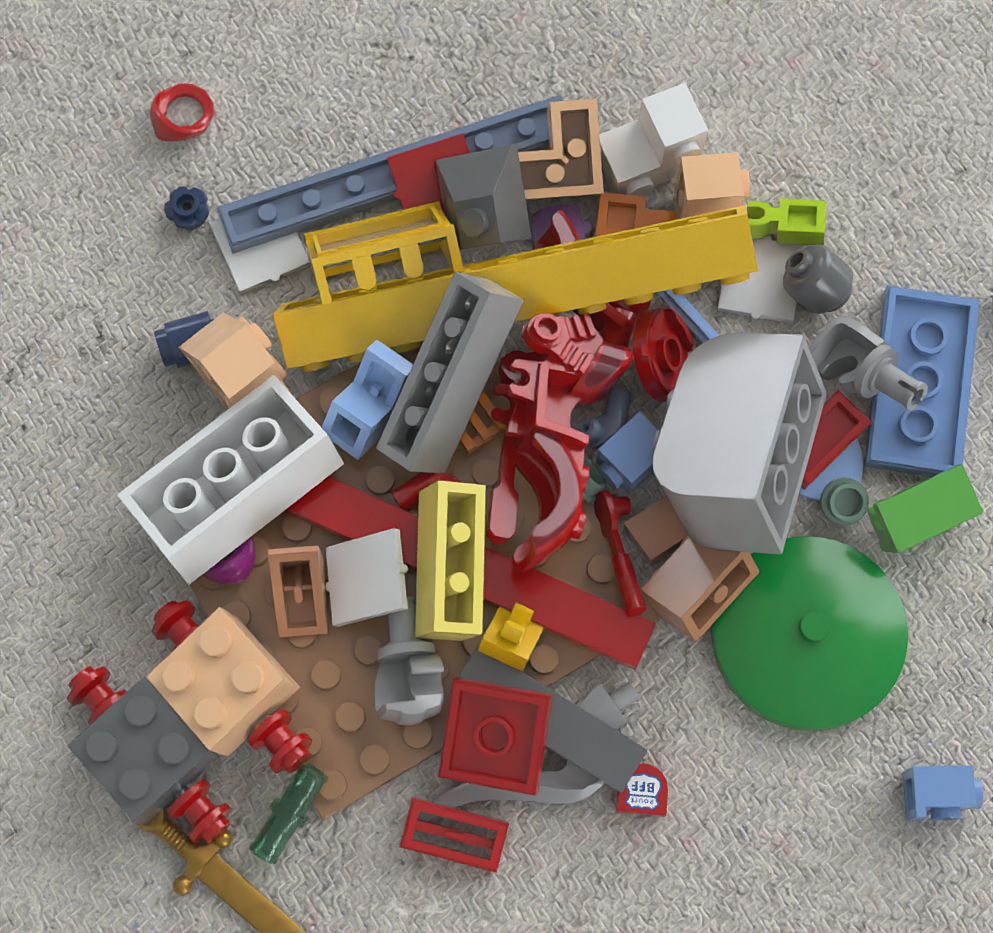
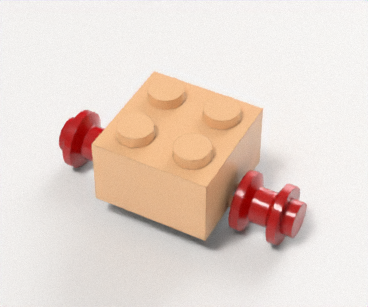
(227, 685)

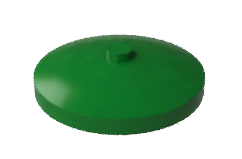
(812, 636)

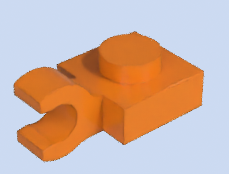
(627, 212)

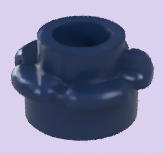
(191, 218)

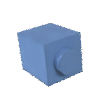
(628, 454)

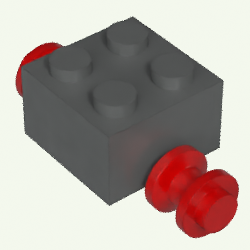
(145, 754)

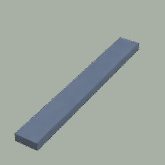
(365, 182)

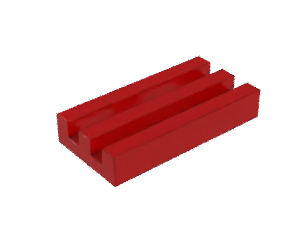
(495, 845)

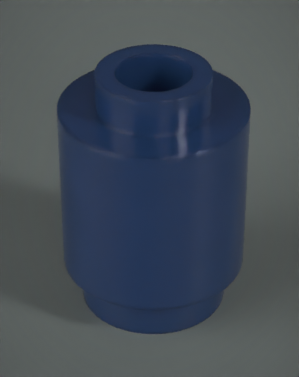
(175, 334)

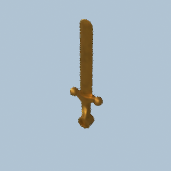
(220, 877)

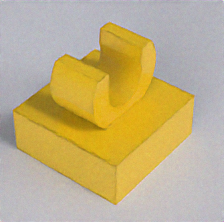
(511, 636)

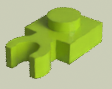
(793, 222)

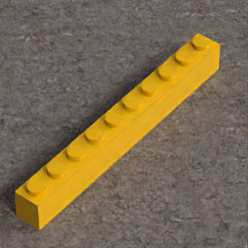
(549, 280)

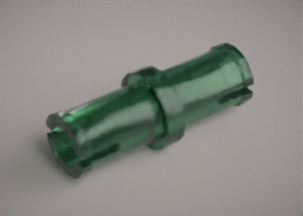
(288, 813)

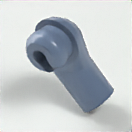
(607, 424)

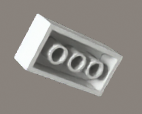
(231, 479)

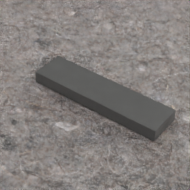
(571, 730)

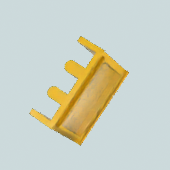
(382, 240)

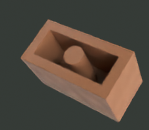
(698, 586)

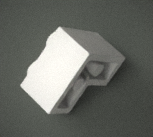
(652, 147)

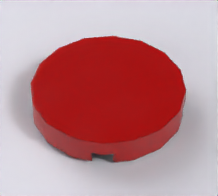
(660, 350)

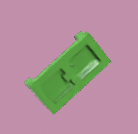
(924, 510)

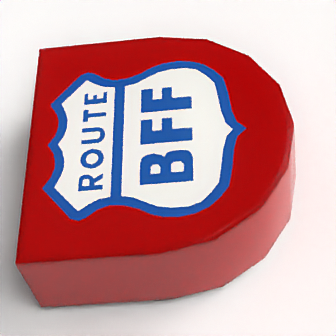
(644, 793)

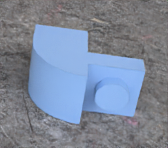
(365, 406)

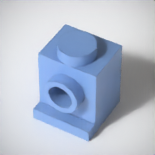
(941, 791)

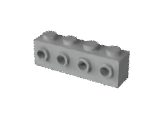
(449, 373)

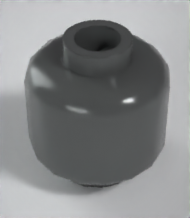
(818, 279)

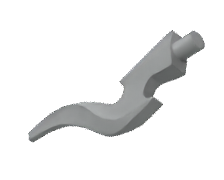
(555, 787)

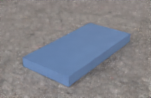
(936, 347)

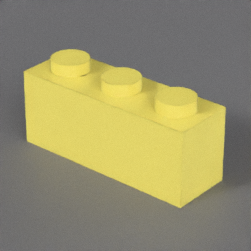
(450, 561)

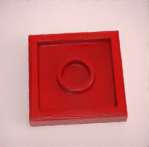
(495, 735)

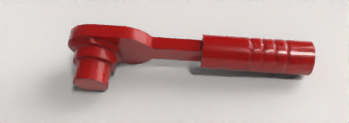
(607, 510)

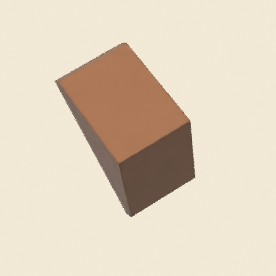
(299, 590)

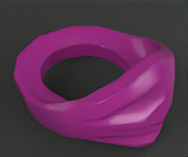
(236, 568)

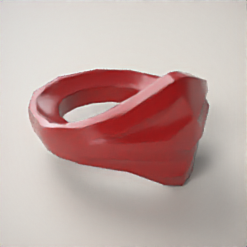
(168, 131)

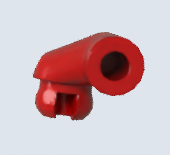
(408, 493)

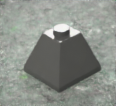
(484, 197)

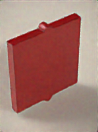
(416, 171)

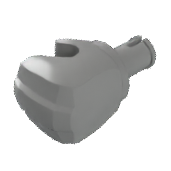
(852, 346)
(409, 673)

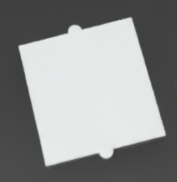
(262, 262)
(764, 291)
(366, 577)

